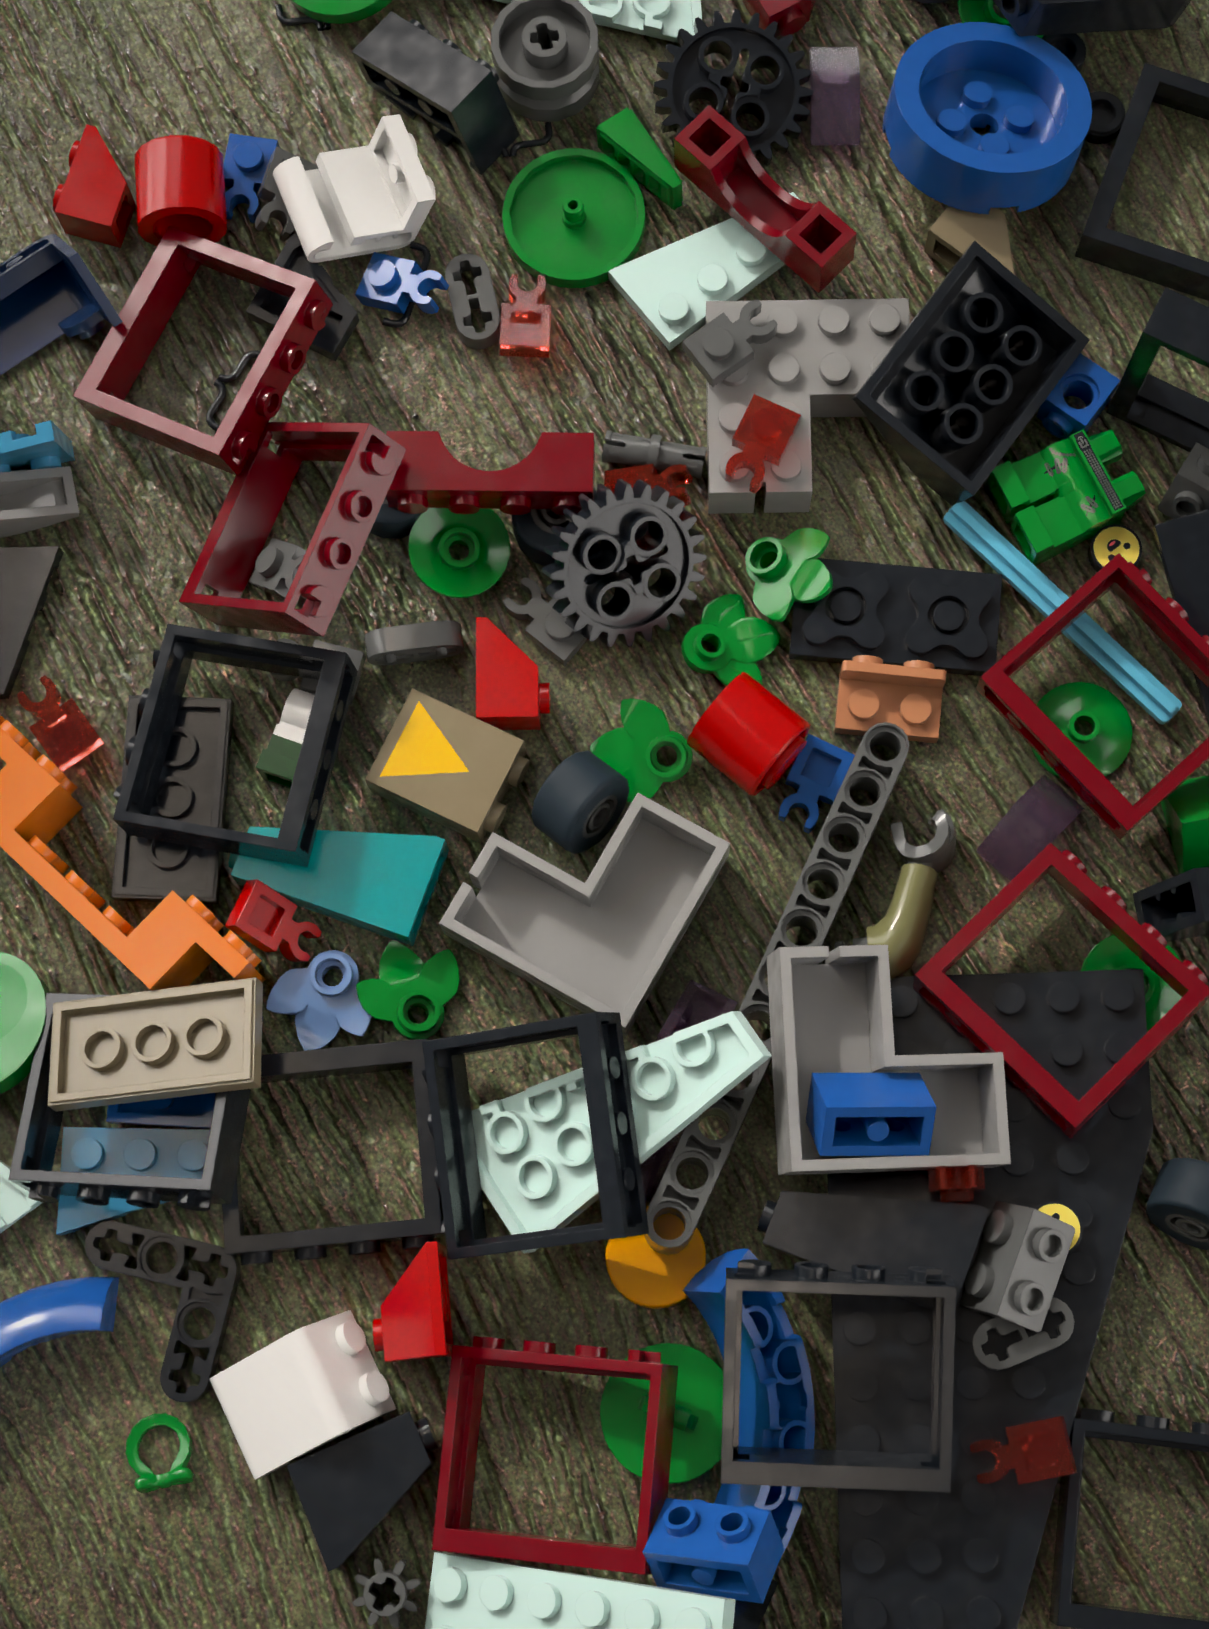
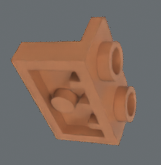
(890, 694)

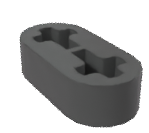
(463, 303)
(414, 642)
(1028, 1346)

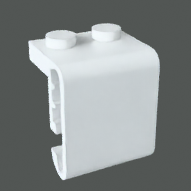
(358, 196)
(302, 1392)

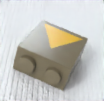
(448, 766)

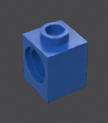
(1084, 381)

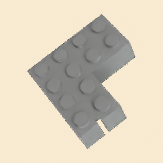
(810, 367)
(596, 939)
(842, 1022)

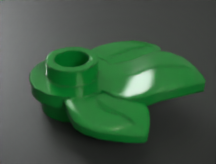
(793, 575)
(737, 640)
(635, 748)
(407, 984)

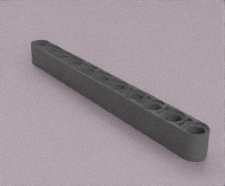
(801, 910)

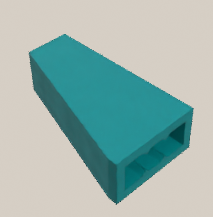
(357, 878)

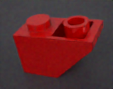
(95, 195)

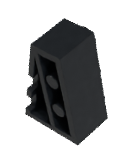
(439, 84)

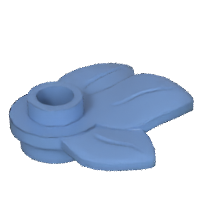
(319, 1007)

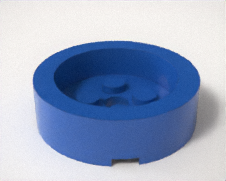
(976, 78)

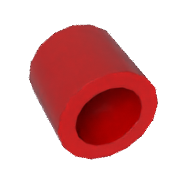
(180, 188)
(749, 735)

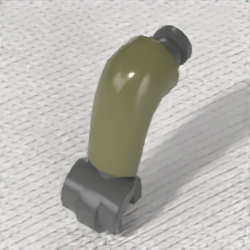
(911, 904)

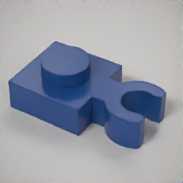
(244, 171)
(395, 282)
(816, 776)

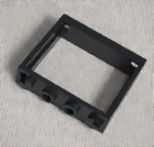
(1124, 251)
(1153, 403)
(316, 759)
(610, 1126)
(40, 1132)
(360, 1238)
(841, 1467)
(1084, 1615)

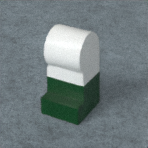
(280, 758)

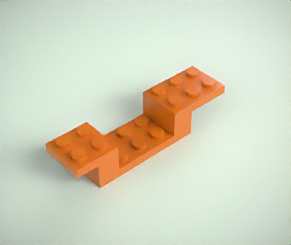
(169, 944)

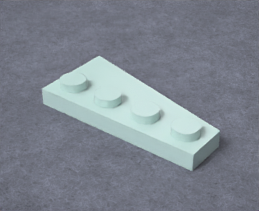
(677, 280)

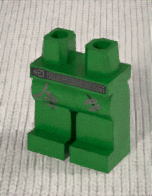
(1063, 494)

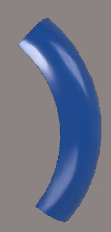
(55, 1312)
(773, 1383)

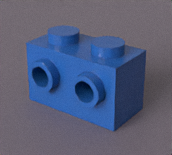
(870, 1114)
(714, 1549)

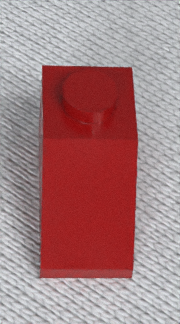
(507, 682)

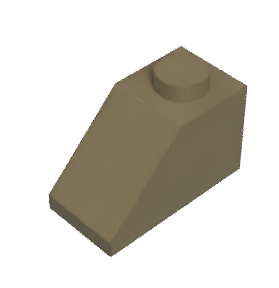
(958, 229)

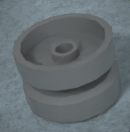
(546, 57)

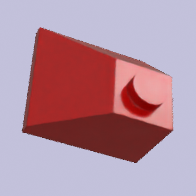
(417, 1310)

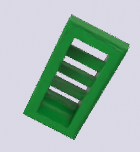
(632, 146)

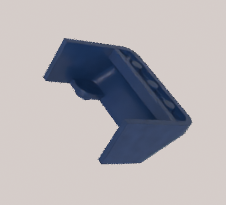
(47, 295)

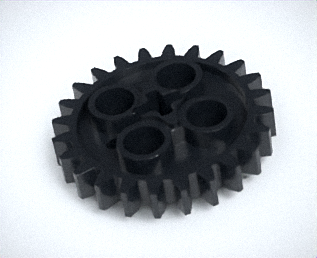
(773, 104)
(615, 522)

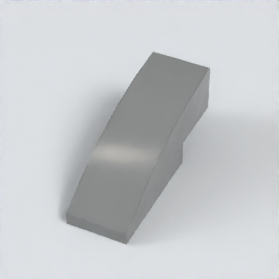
(36, 499)

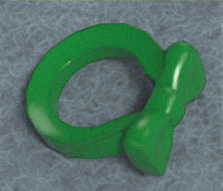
(178, 1473)

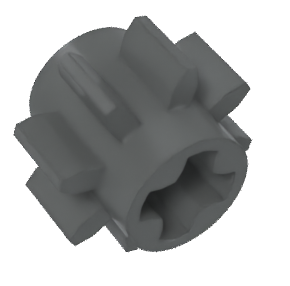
(402, 1588)

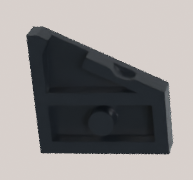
(341, 319)

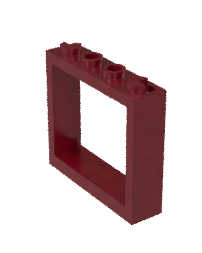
(147, 315)
(254, 506)
(1168, 622)
(989, 1037)
(460, 1447)

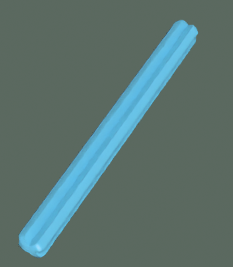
(1047, 597)

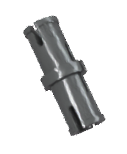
(639, 451)

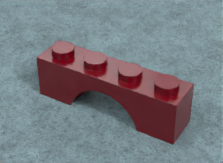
(797, 232)
(546, 479)

